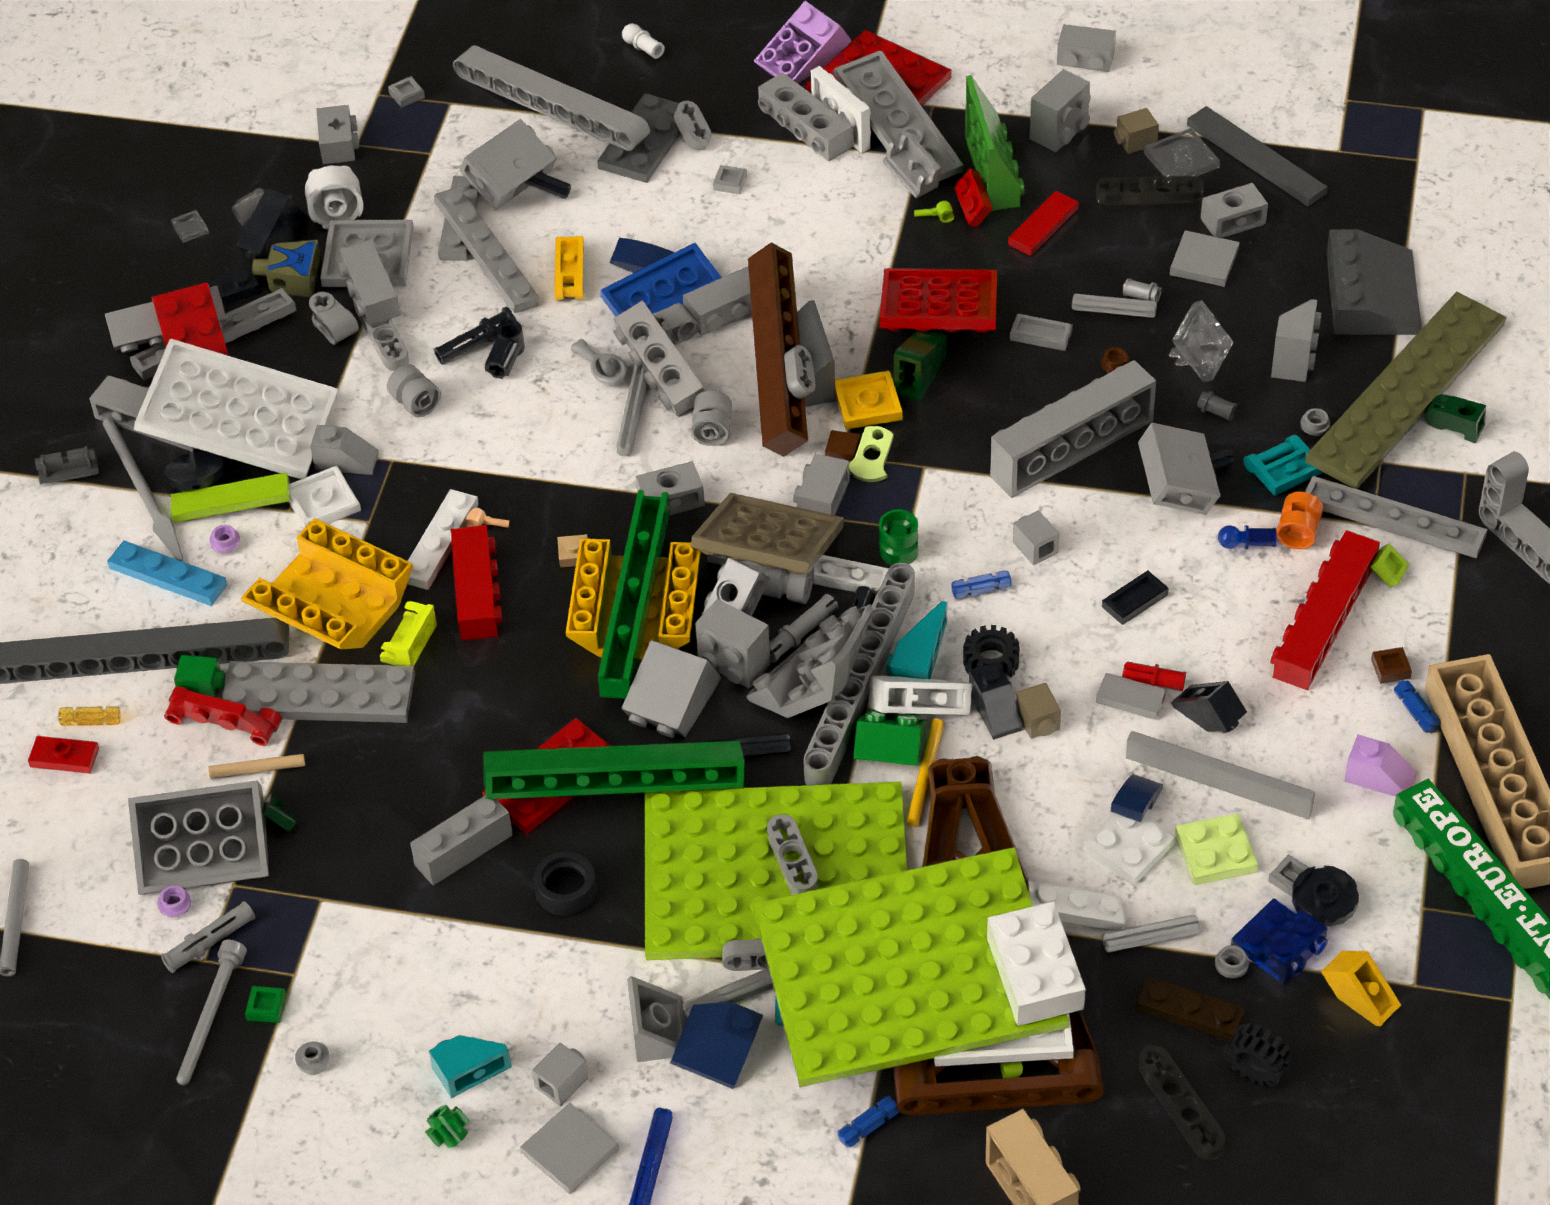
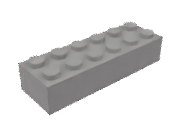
(1072, 428)

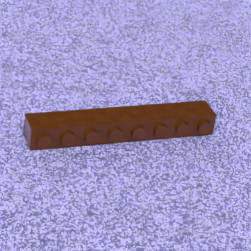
(774, 334)

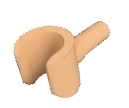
(478, 517)

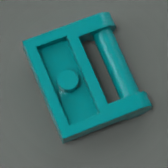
(1286, 471)

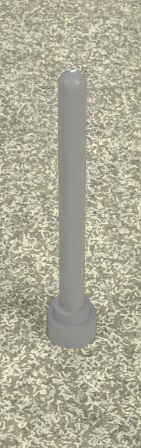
(230, 956)

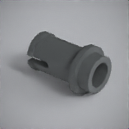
(1216, 405)

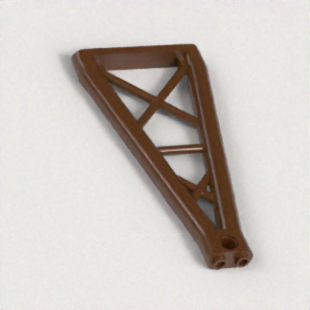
(970, 786)

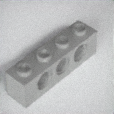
(805, 116)
(640, 322)

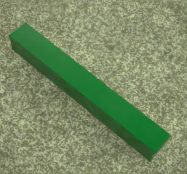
(633, 595)

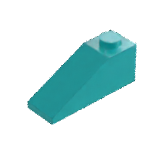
(919, 648)

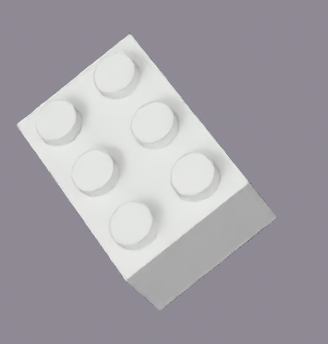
(1035, 963)

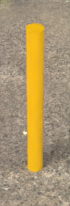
(923, 781)

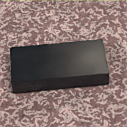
(1135, 597)

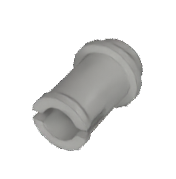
(1142, 290)

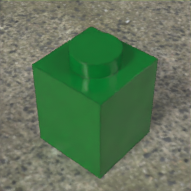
(200, 675)

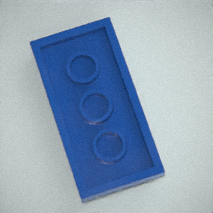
(661, 282)

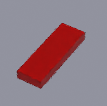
(1043, 223)

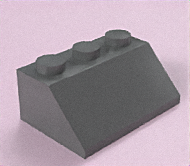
(815, 341)

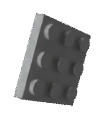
(389, 237)

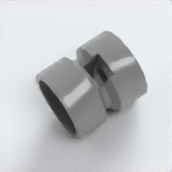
(413, 390)
(711, 418)
(795, 586)

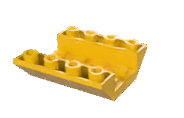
(596, 586)
(334, 587)

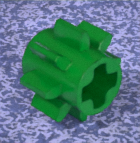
(447, 1126)

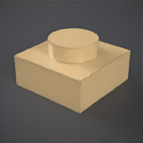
(568, 549)

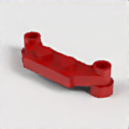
(222, 712)

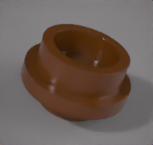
(1114, 358)

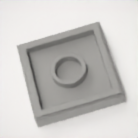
(1204, 258)
(569, 1148)

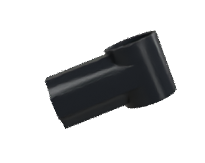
(505, 349)

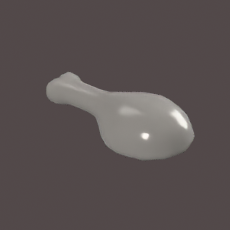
(606, 368)

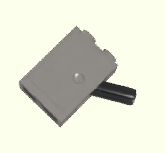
(511, 165)
(1181, 468)

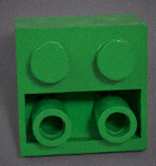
(889, 738)

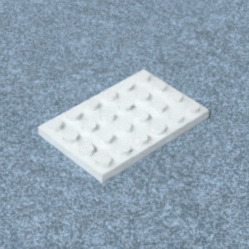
(235, 409)

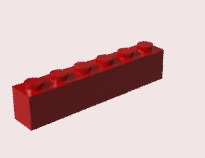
(1325, 610)

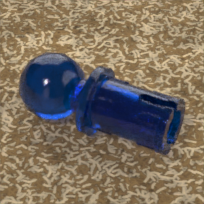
(1231, 537)

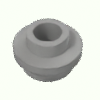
(1315, 422)
(1235, 955)
(312, 1065)

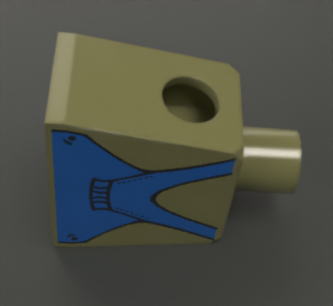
(291, 267)

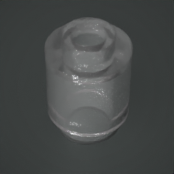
(246, 205)

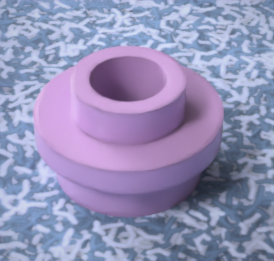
(224, 539)
(174, 894)

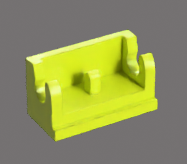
(410, 635)

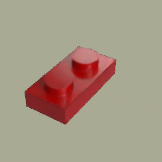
(973, 198)

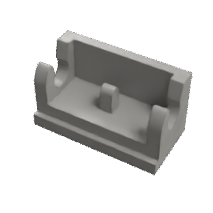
(913, 165)

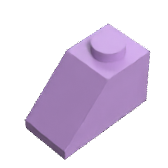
(1378, 767)

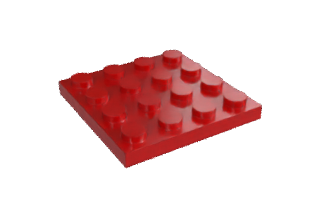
(918, 73)
(938, 299)

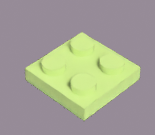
(1216, 849)

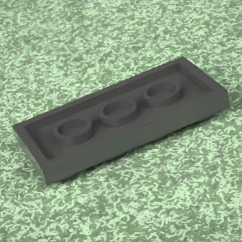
(648, 154)

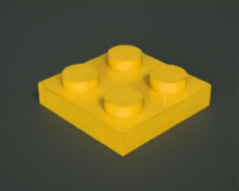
(868, 400)

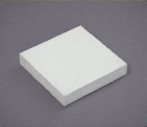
(323, 497)

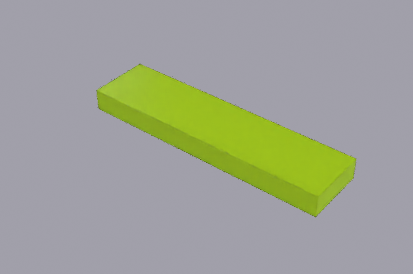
(230, 497)

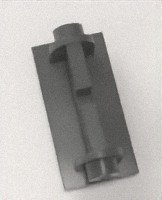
(76, 464)

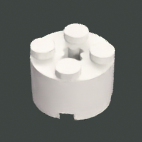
(333, 195)

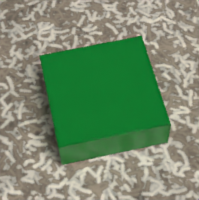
(265, 1004)

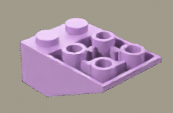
(803, 44)

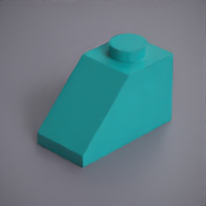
(467, 1062)

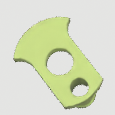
(872, 470)

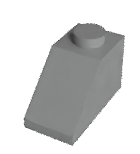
(342, 448)

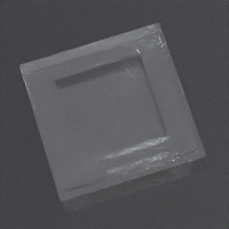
(189, 226)

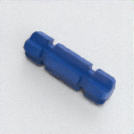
(981, 584)
(1417, 706)
(868, 1121)

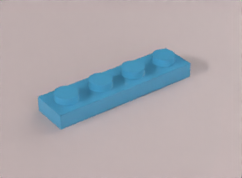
(167, 573)

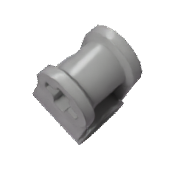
(332, 317)
(677, 323)

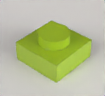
(1389, 565)

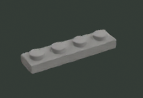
(451, 245)

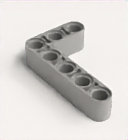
(1509, 519)

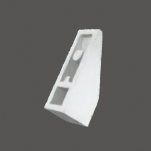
(919, 695)

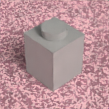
(1035, 537)
(560, 1073)

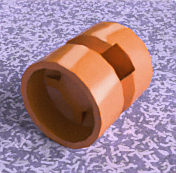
(1299, 520)

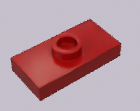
(63, 754)

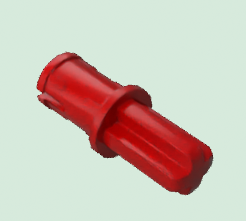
(1154, 675)

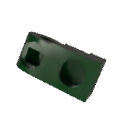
(1457, 415)

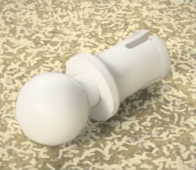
(642, 41)

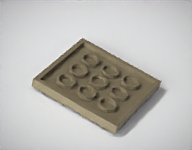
(767, 533)

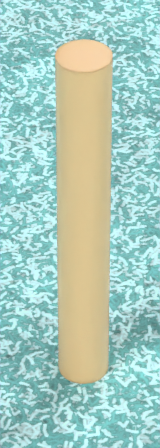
(256, 766)

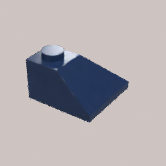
(717, 1041)

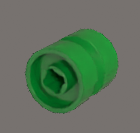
(898, 537)

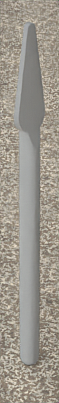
(162, 524)

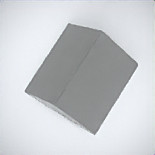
(655, 1020)

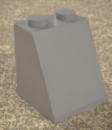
(670, 690)

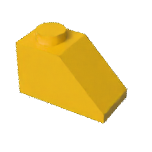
(1361, 985)

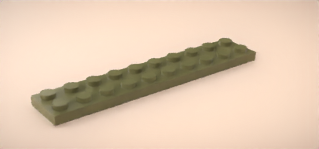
(1405, 390)

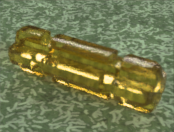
(89, 715)

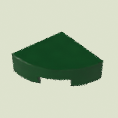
(273, 811)

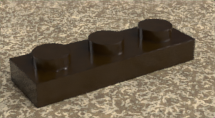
(1190, 1008)

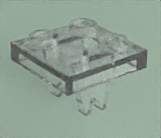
(1201, 342)

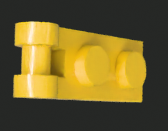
(569, 267)

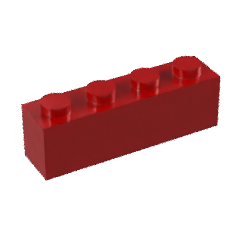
(474, 582)

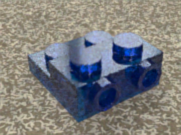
(1281, 940)

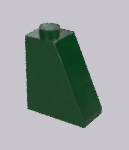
(918, 363)

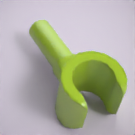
(943, 210)
(1011, 1069)

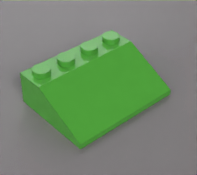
(990, 150)

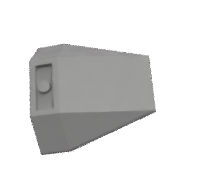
(816, 668)

